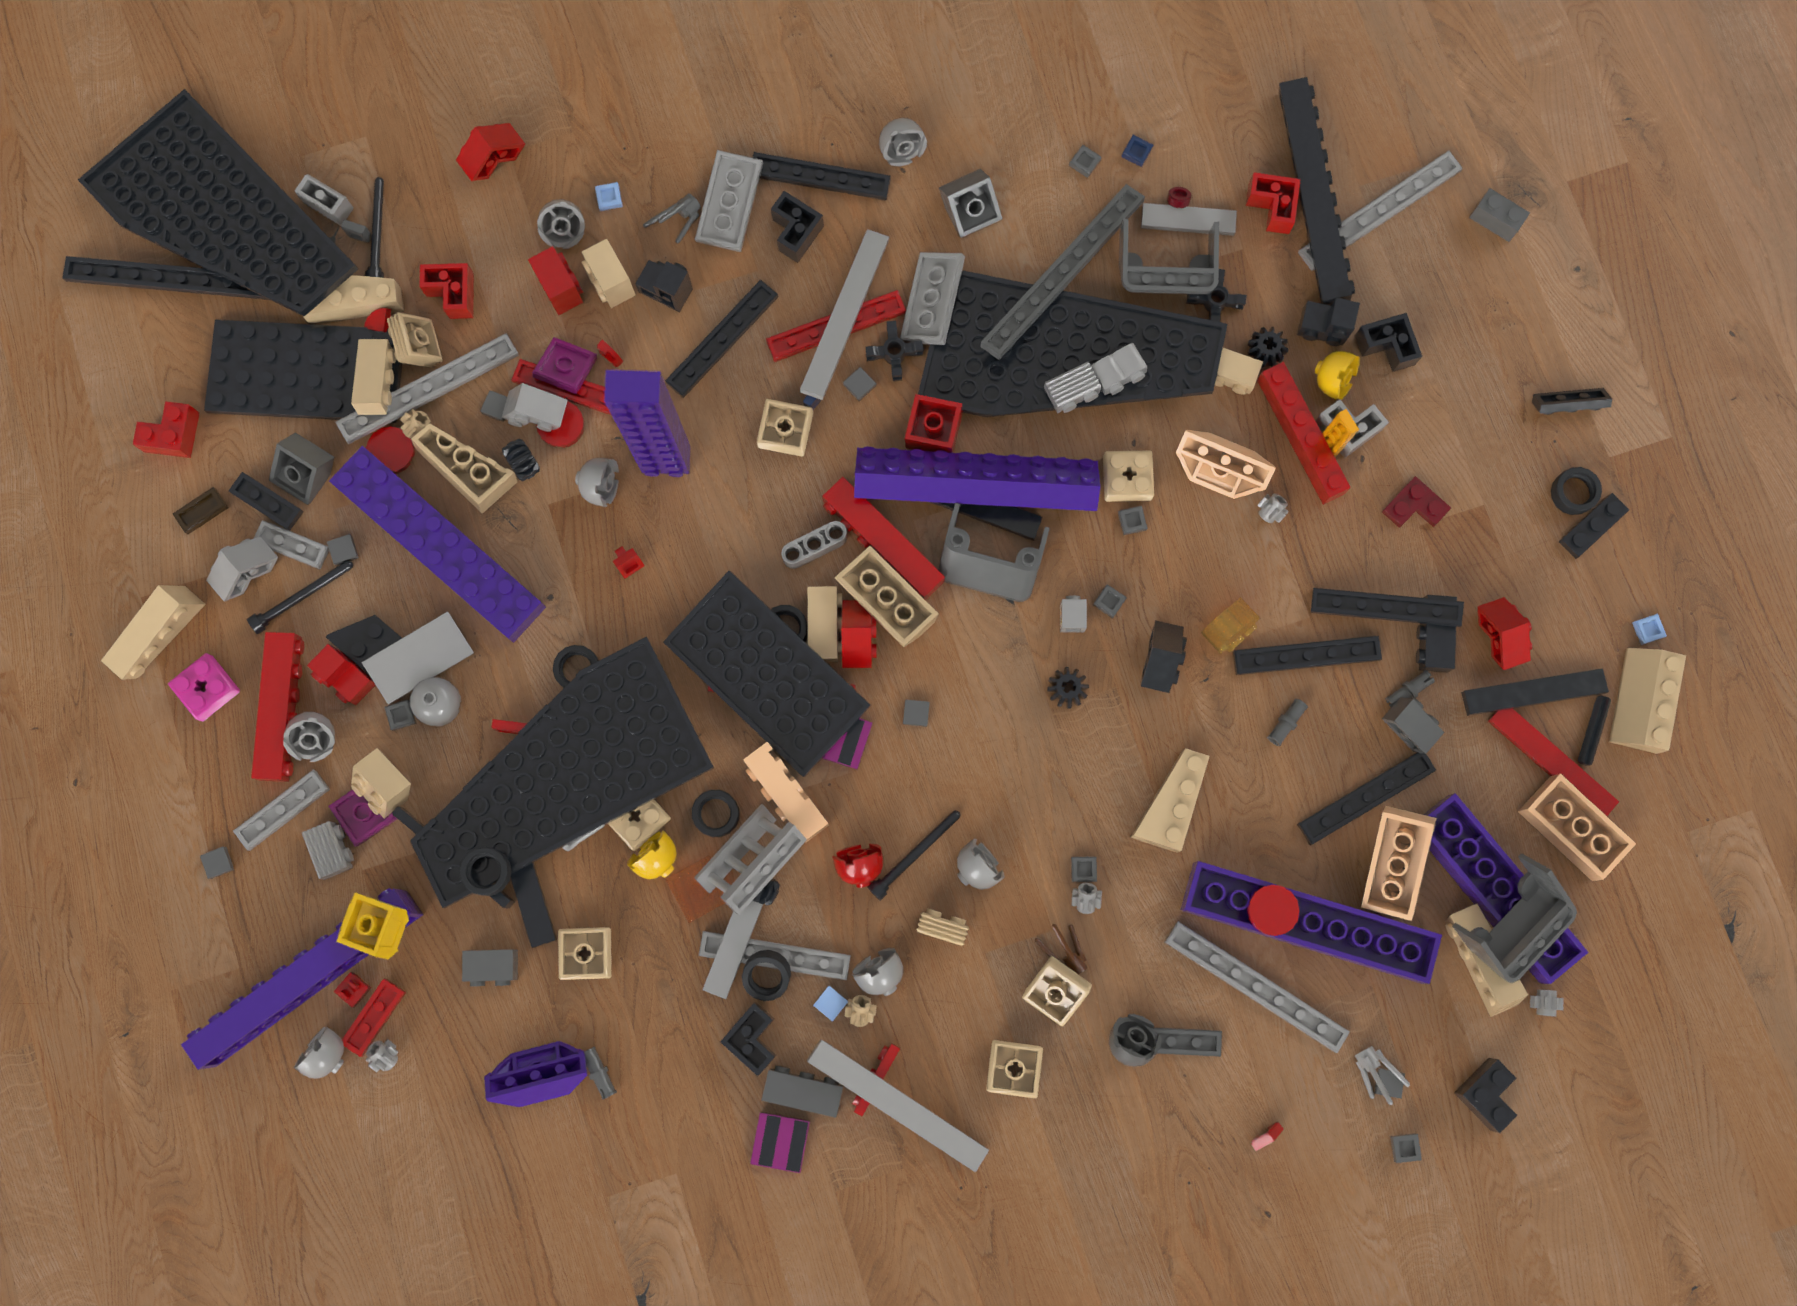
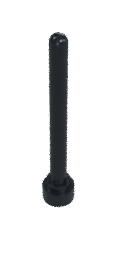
(374, 269)
(260, 621)
(880, 887)

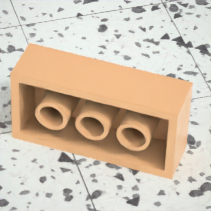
(1576, 827)
(1398, 862)

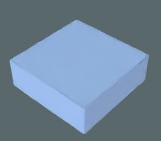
(608, 196)
(1649, 629)
(830, 1003)

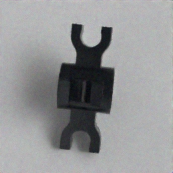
(1228, 300)
(881, 352)

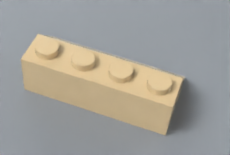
(887, 597)
(1647, 699)

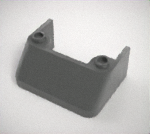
(1197, 279)
(987, 573)
(1527, 928)

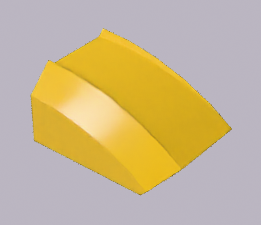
(372, 926)

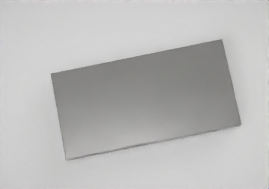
(729, 201)
(932, 298)
(417, 657)

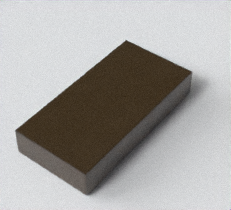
(200, 510)

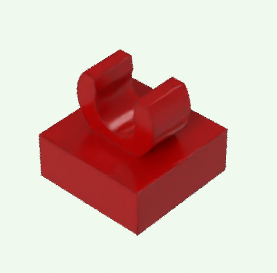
(627, 562)
(352, 989)

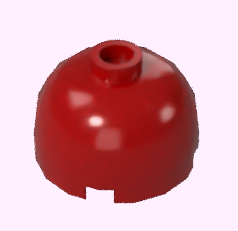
(859, 865)

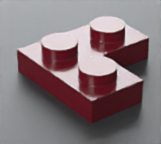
(1417, 498)

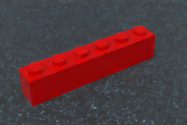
(1303, 433)
(883, 537)
(276, 705)

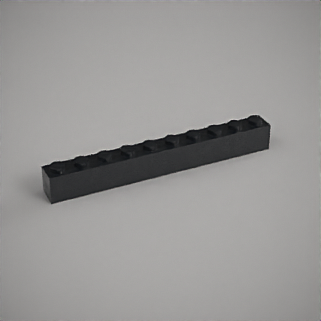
(1315, 192)

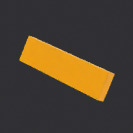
(1340, 431)

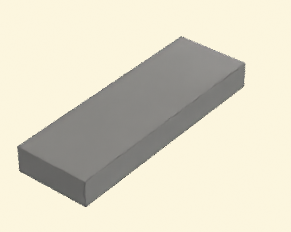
(293, 545)

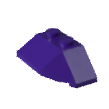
(536, 1075)

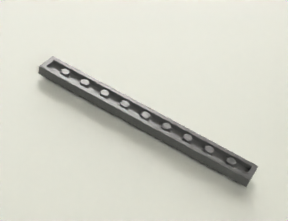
(1062, 272)

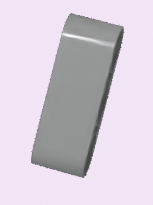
(822, 535)

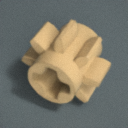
(414, 422)
(860, 1010)

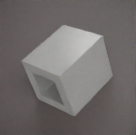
(1073, 614)

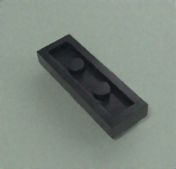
(1572, 400)
(265, 501)
(1594, 526)

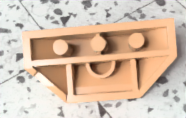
(1223, 464)

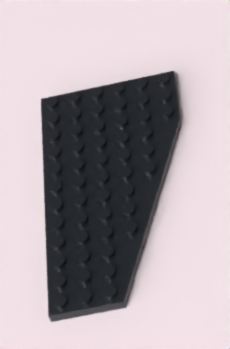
(211, 203)
(1073, 330)
(576, 765)

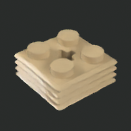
(414, 340)
(776, 415)
(1118, 486)
(636, 833)
(948, 930)
(573, 965)
(1059, 1005)
(1001, 1079)

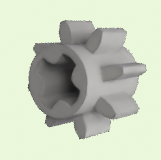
(1273, 508)
(1086, 898)
(1546, 1002)
(382, 1055)

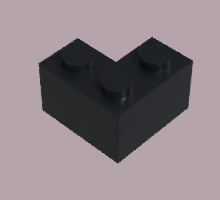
(800, 223)
(665, 284)
(1327, 322)
(1393, 336)
(1164, 656)
(744, 1041)
(1482, 1094)

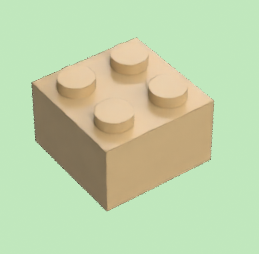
(607, 274)
(380, 783)

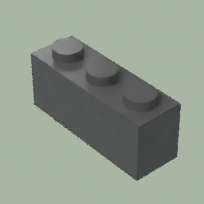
(802, 1091)

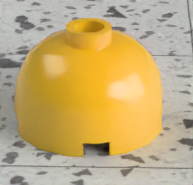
(1336, 372)
(655, 857)

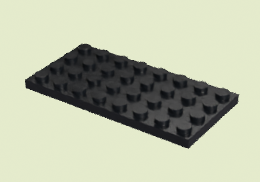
(286, 369)
(767, 673)

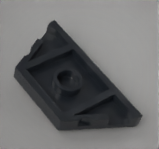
(364, 639)

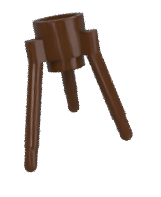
(1073, 961)

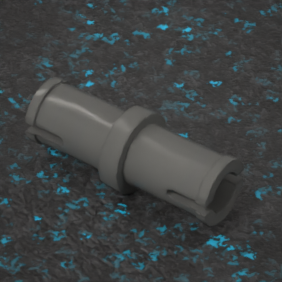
(1411, 688)
(1287, 722)
(599, 1073)

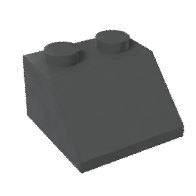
(971, 202)
(300, 467)

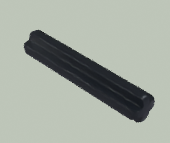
(1594, 730)

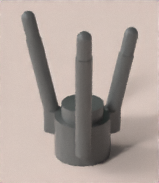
(685, 207)

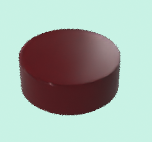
(1179, 197)

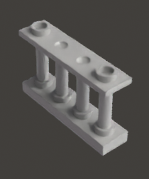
(761, 870)

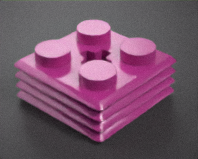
(218, 685)

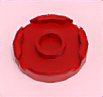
(569, 431)
(392, 448)
(1273, 910)

